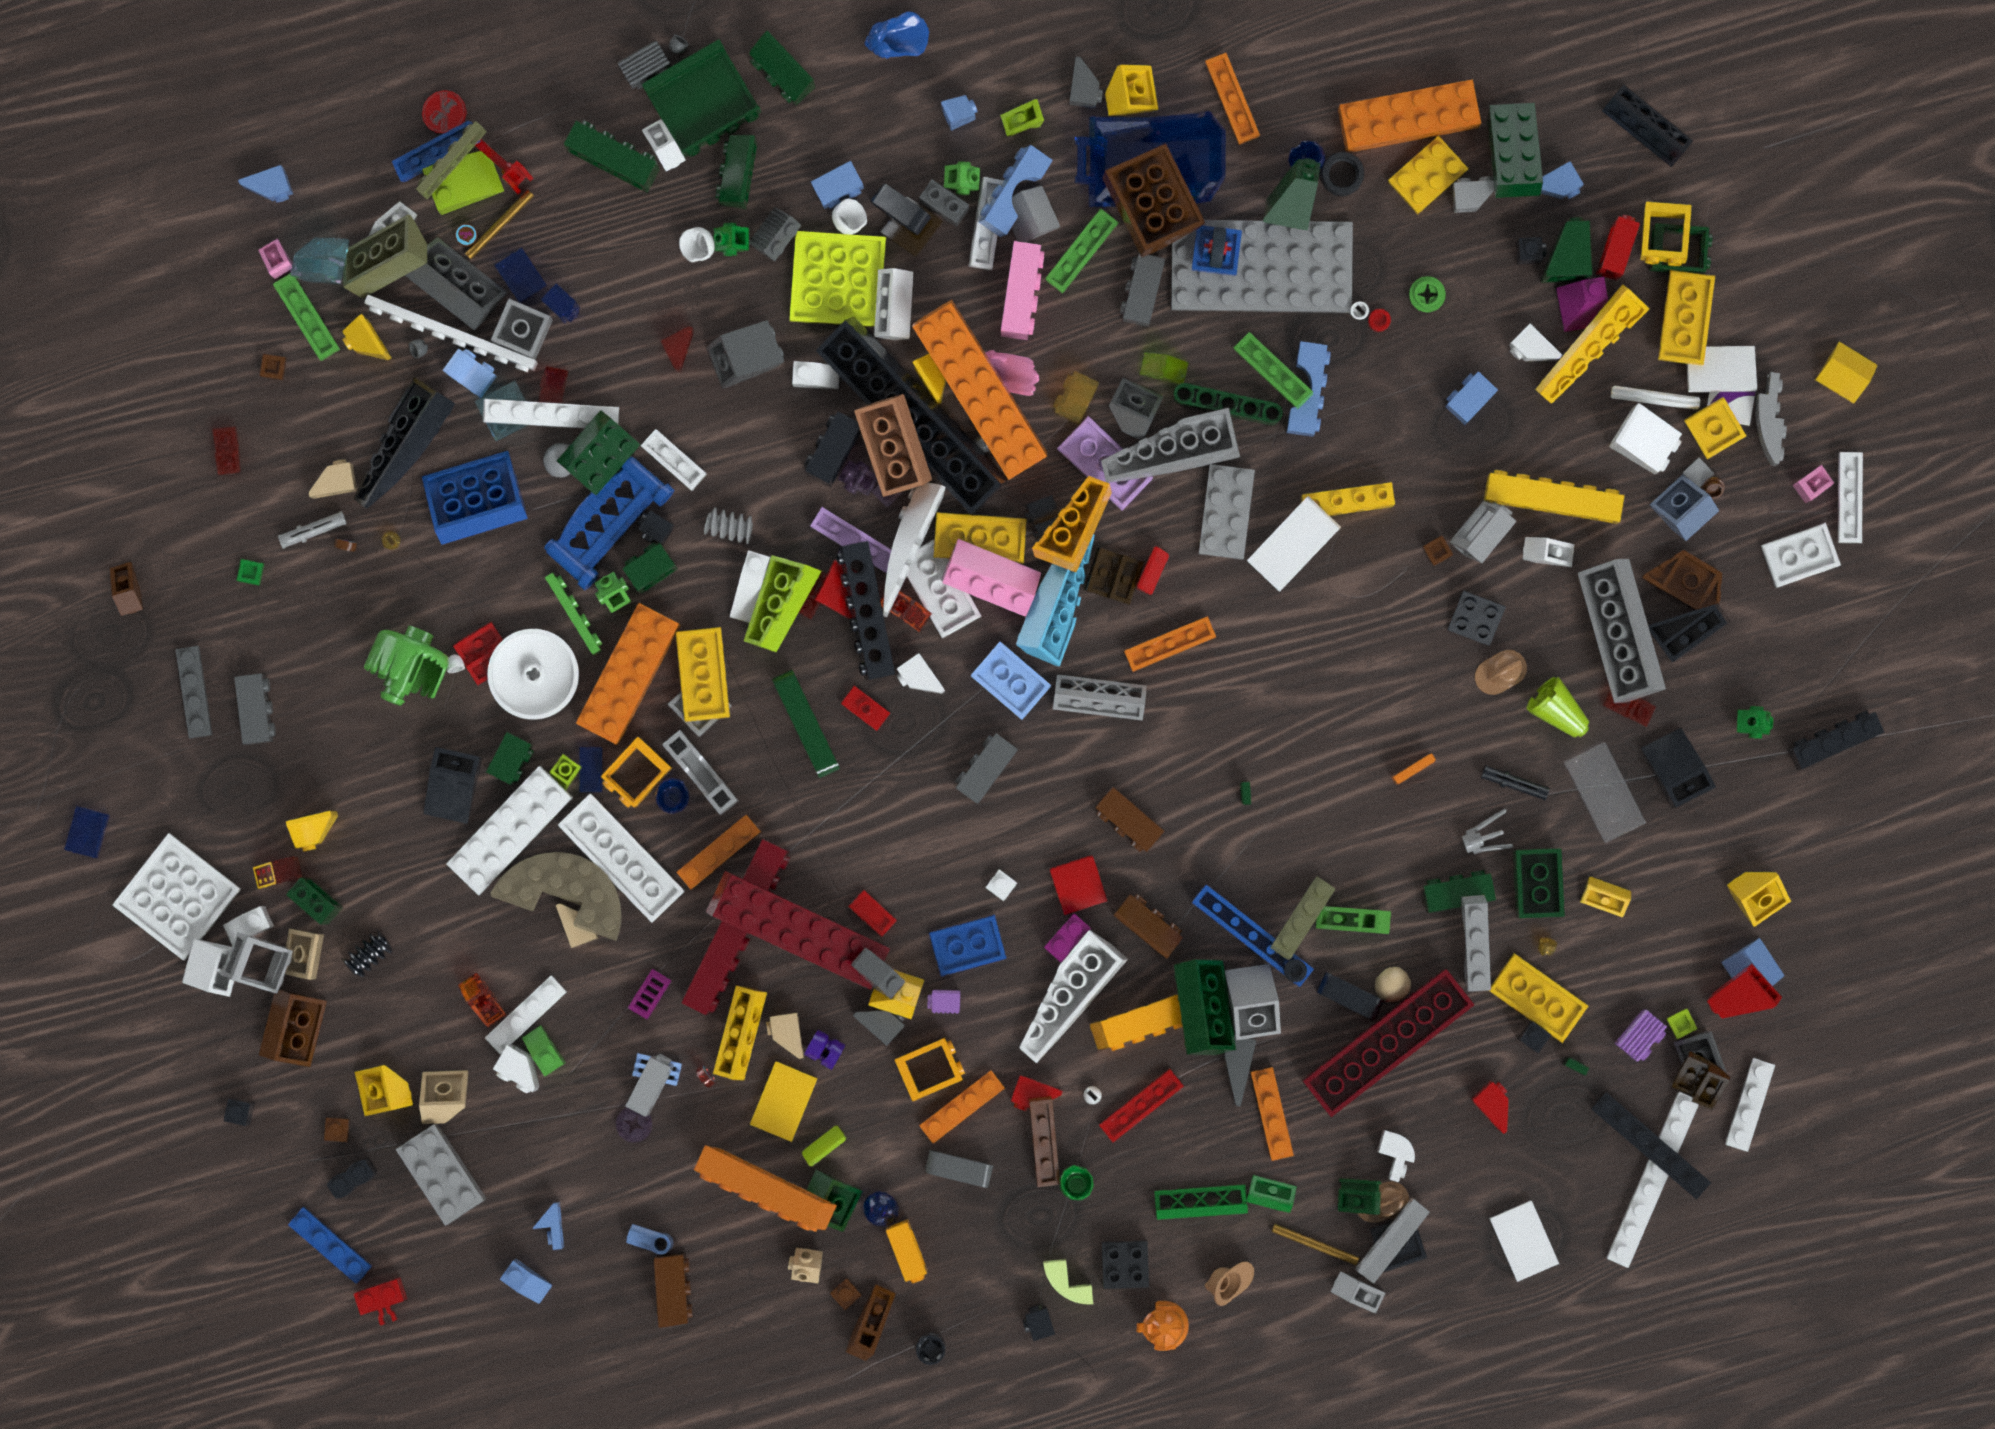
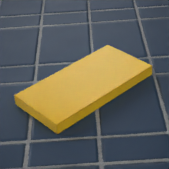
(1686, 317)
(995, 534)
(702, 674)
(1538, 997)

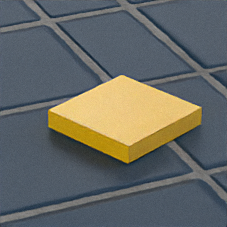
(1715, 428)

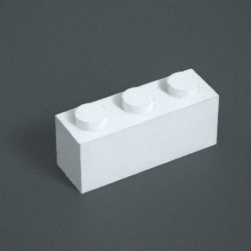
(893, 304)

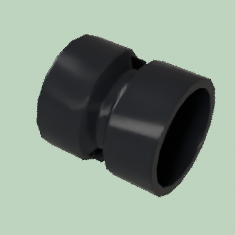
(930, 1348)

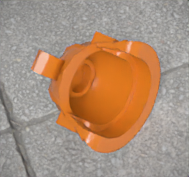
(1165, 1326)

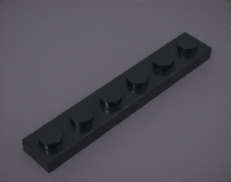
(1651, 1146)

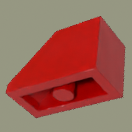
(1028, 1089)
(1493, 1104)

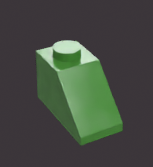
(543, 1051)

